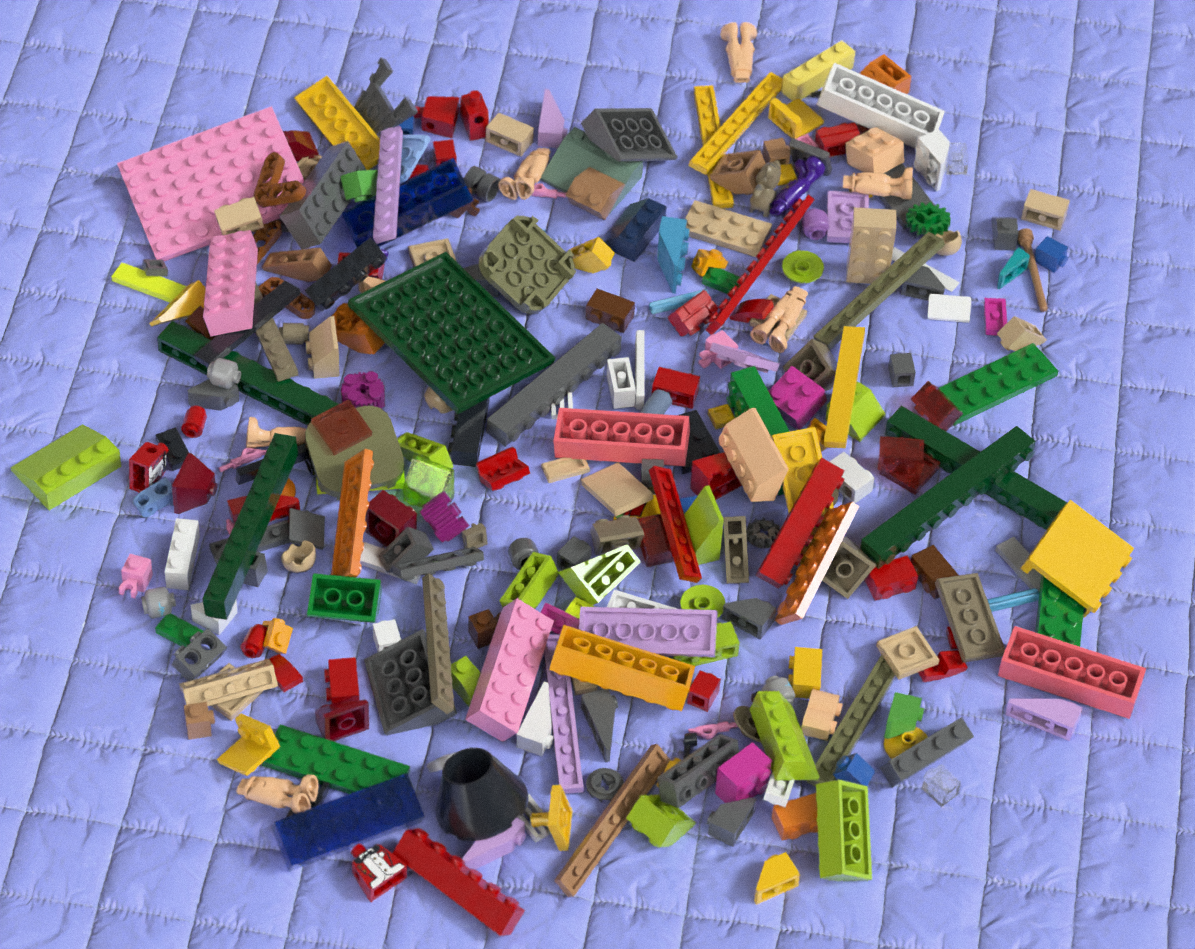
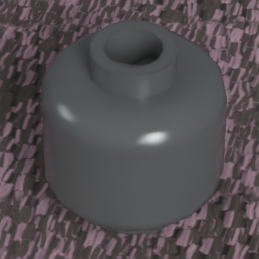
(520, 551)

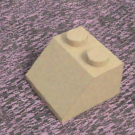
(323, 350)

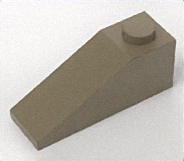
(736, 550)

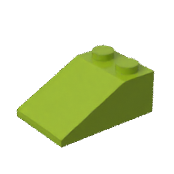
(705, 526)

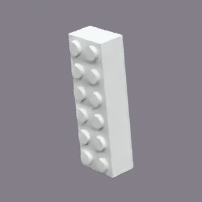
(878, 105)

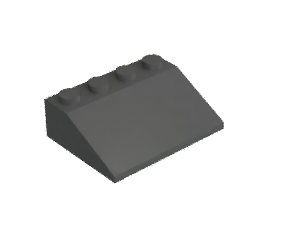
(628, 134)
(403, 686)

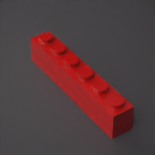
(800, 522)
(458, 881)

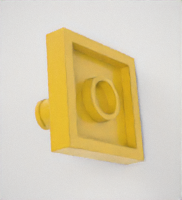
(557, 819)

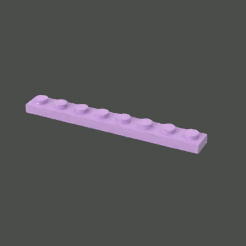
(388, 185)
(563, 724)

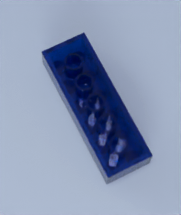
(419, 202)
(347, 822)

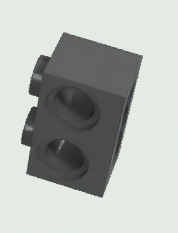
(202, 658)

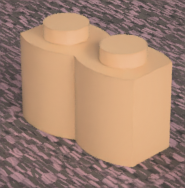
(820, 715)

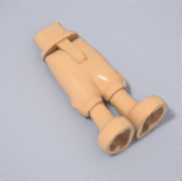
(739, 55)
(526, 175)
(880, 184)
(786, 312)
(258, 437)
(275, 792)

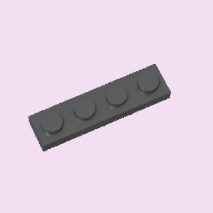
(445, 561)

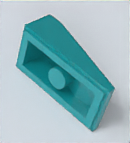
(1014, 267)

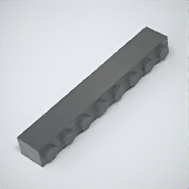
(553, 384)

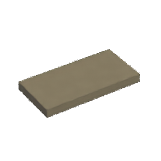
(970, 617)

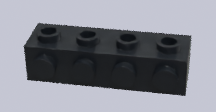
(346, 274)

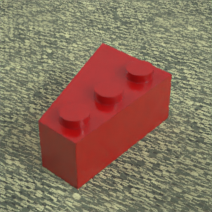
(716, 473)

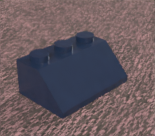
(635, 228)

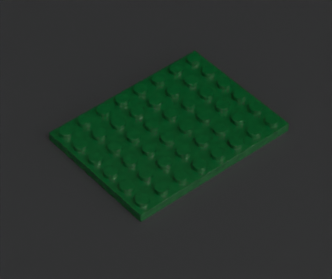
(451, 332)

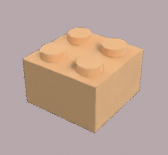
(875, 151)

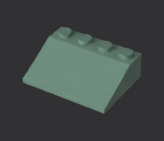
(579, 153)

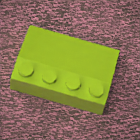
(68, 465)

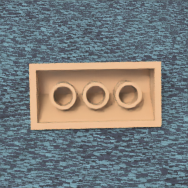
(753, 456)

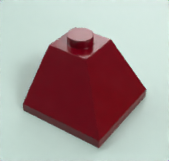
(301, 144)
(192, 485)
(342, 719)

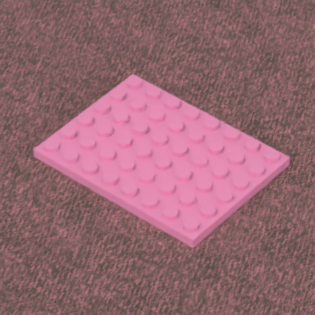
(191, 178)

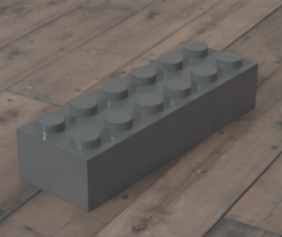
(324, 197)

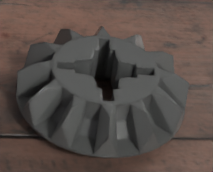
(760, 539)
(610, 777)

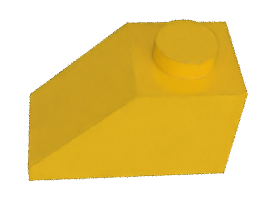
(592, 256)
(776, 877)

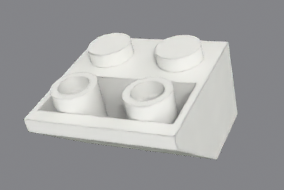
(932, 157)

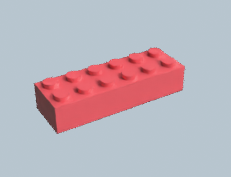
(621, 436)
(1071, 672)

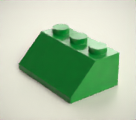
(344, 598)

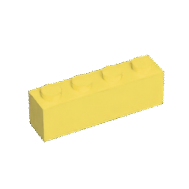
(813, 73)

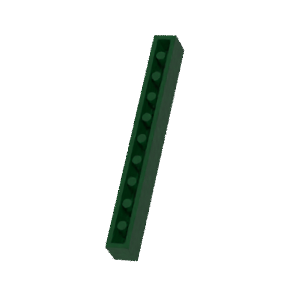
(255, 380)
(1012, 491)
(948, 497)
(250, 526)

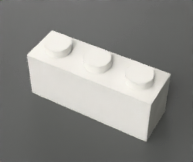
(182, 554)

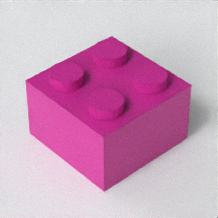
(797, 397)
(743, 775)

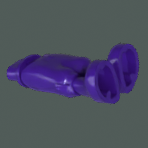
(808, 173)

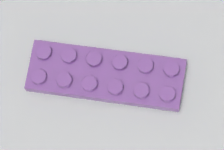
(655, 630)

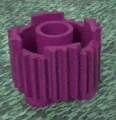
(363, 390)
(444, 517)

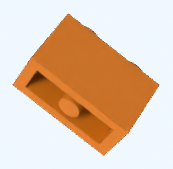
(796, 818)

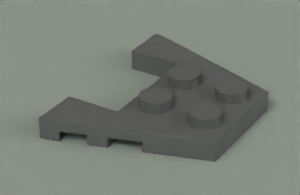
(376, 107)

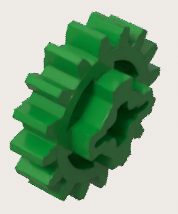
(928, 219)

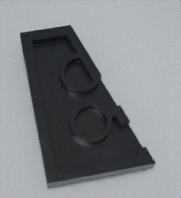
(700, 441)

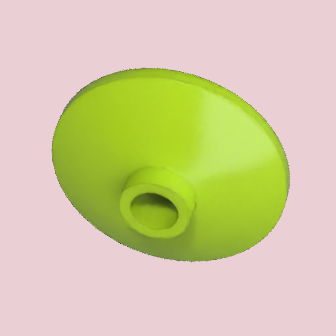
(803, 266)
(703, 596)

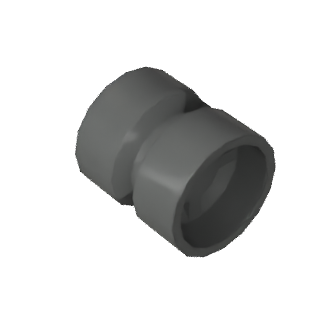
(481, 183)

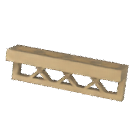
(230, 684)

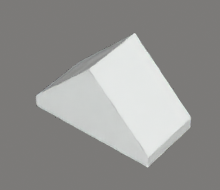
(213, 624)

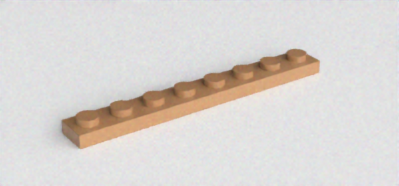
(611, 821)

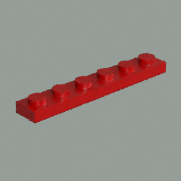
(675, 524)

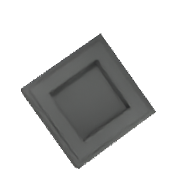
(154, 267)

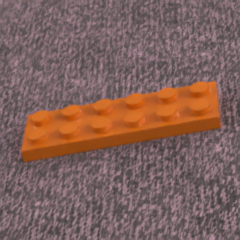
(352, 514)
(816, 563)

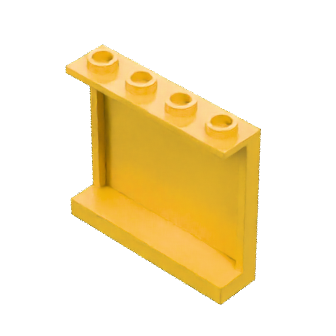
(1080, 556)

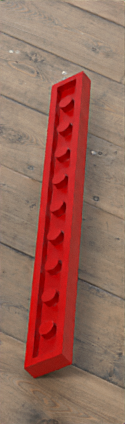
(756, 267)

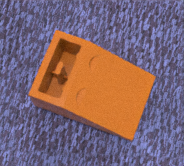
(888, 73)
(355, 332)

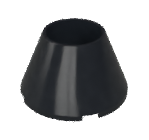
(478, 796)

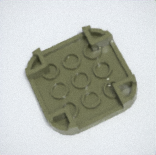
(526, 265)
(386, 454)

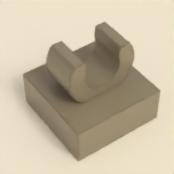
(475, 536)

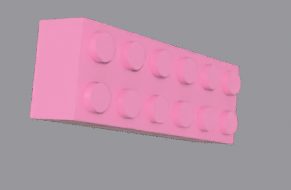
(230, 283)
(509, 670)

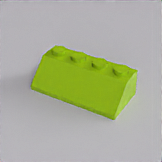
(782, 737)
(843, 831)

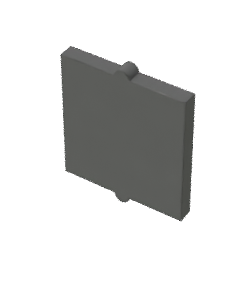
(306, 526)

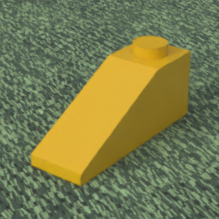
(183, 304)

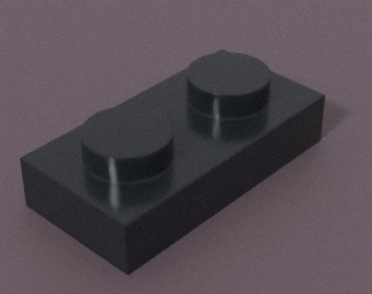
(176, 446)

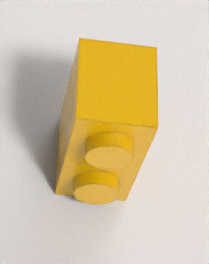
(806, 671)

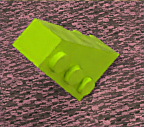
(599, 575)

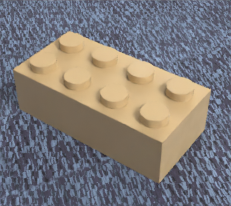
(870, 244)

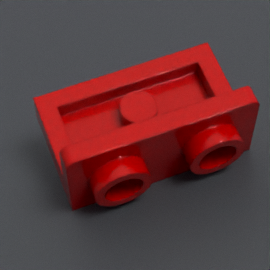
(501, 469)

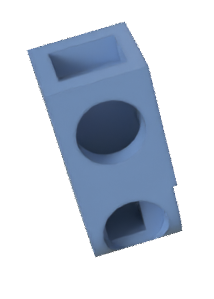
(154, 498)

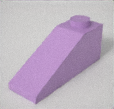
(551, 124)
(1050, 715)
(490, 849)

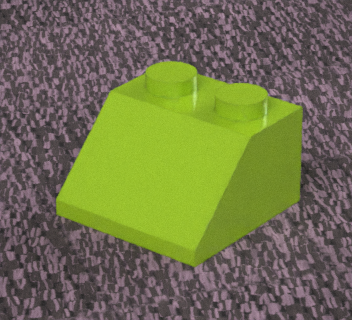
(865, 412)
(659, 820)

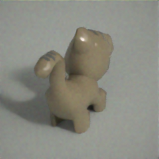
(764, 192)

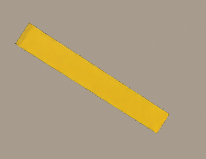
(737, 124)
(708, 125)
(844, 387)

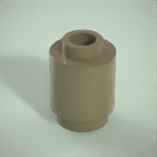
(294, 333)

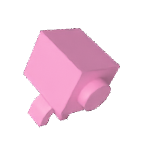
(709, 356)
(135, 575)

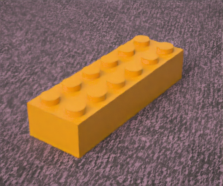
(622, 668)

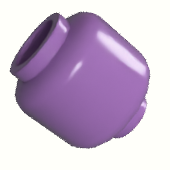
(815, 224)

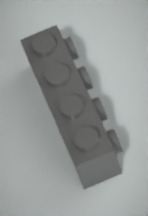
(696, 771)

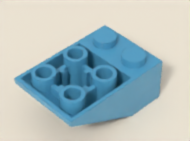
(672, 249)

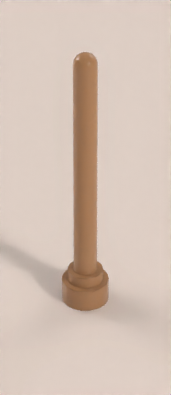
(1025, 239)

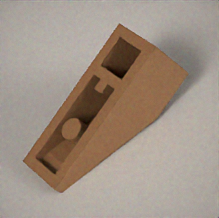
(298, 264)

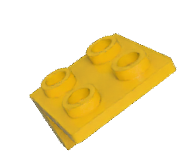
(794, 118)
(252, 748)

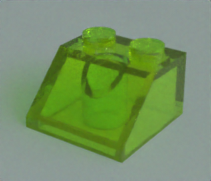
(426, 480)

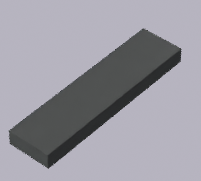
(274, 536)

